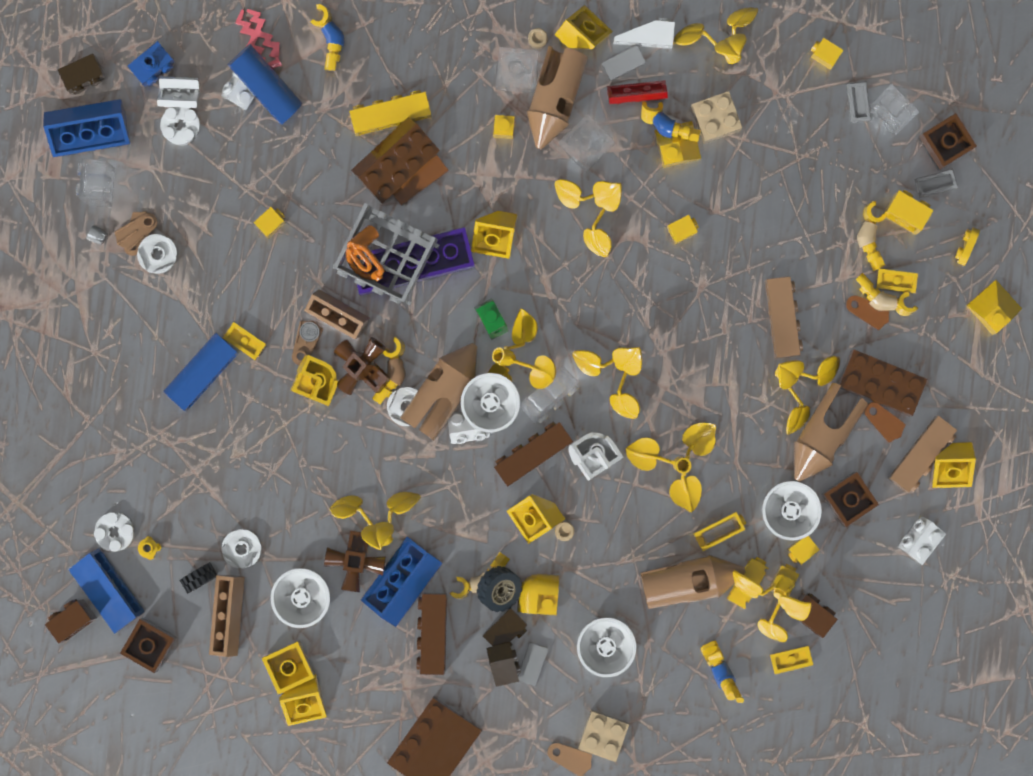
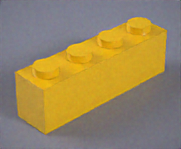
(389, 113)

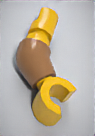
(395, 371)

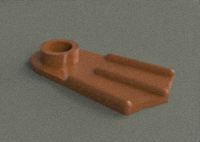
(867, 313)
(885, 422)

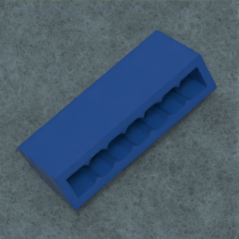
(265, 84)
(200, 372)
(106, 590)

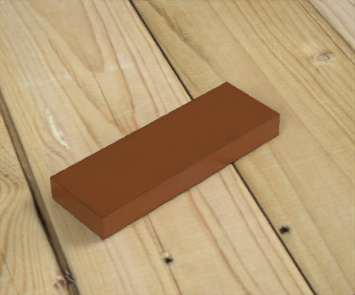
(421, 180)

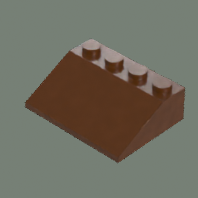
(434, 742)

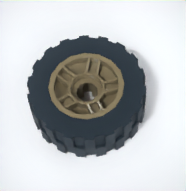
(499, 589)

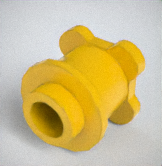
(154, 548)

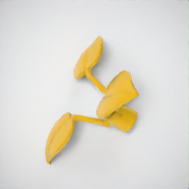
(731, 46)
(606, 195)
(524, 331)
(626, 360)
(788, 375)
(683, 492)
(380, 533)
(793, 607)

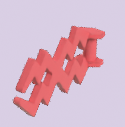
(257, 33)

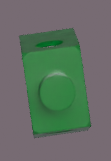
(491, 318)

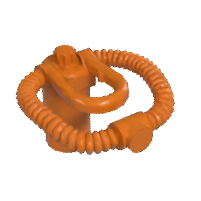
(357, 246)

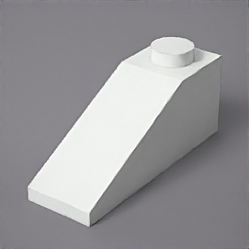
(653, 34)

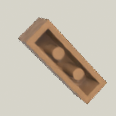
(337, 314)

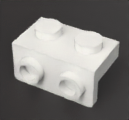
(178, 92)
(237, 92)
(461, 431)
(921, 540)

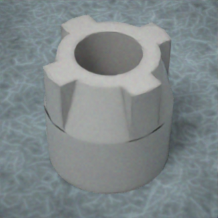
(96, 235)

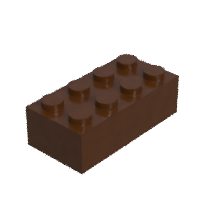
(395, 160)
(882, 383)
(533, 454)
(433, 633)

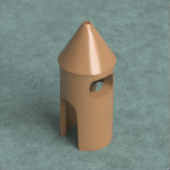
(555, 94)
(444, 385)
(818, 442)
(689, 581)

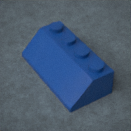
(86, 128)
(402, 581)

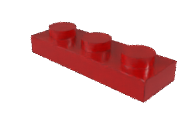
(637, 92)

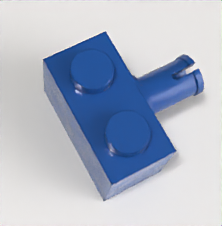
(151, 64)

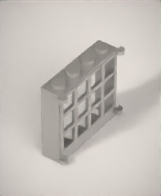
(399, 228)

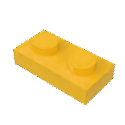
(896, 281)
(244, 341)
(791, 659)

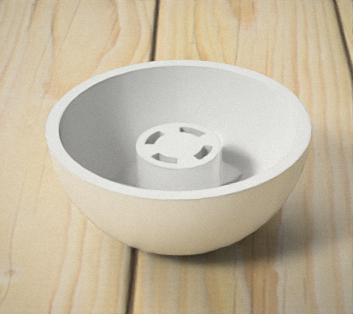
(506, 402)
(805, 513)
(288, 605)
(615, 656)

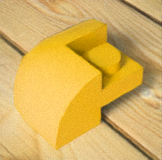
(315, 380)
(539, 594)

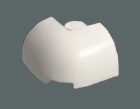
(594, 454)

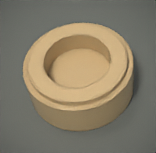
(537, 38)
(564, 531)

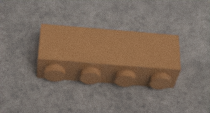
(783, 318)
(922, 454)
(226, 615)

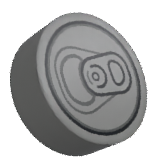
(309, 331)

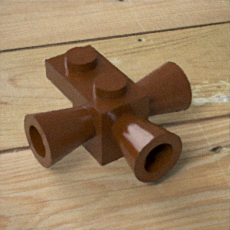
(361, 366)
(354, 561)

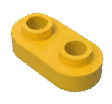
(970, 239)

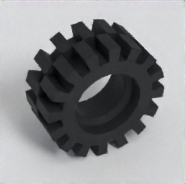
(198, 577)

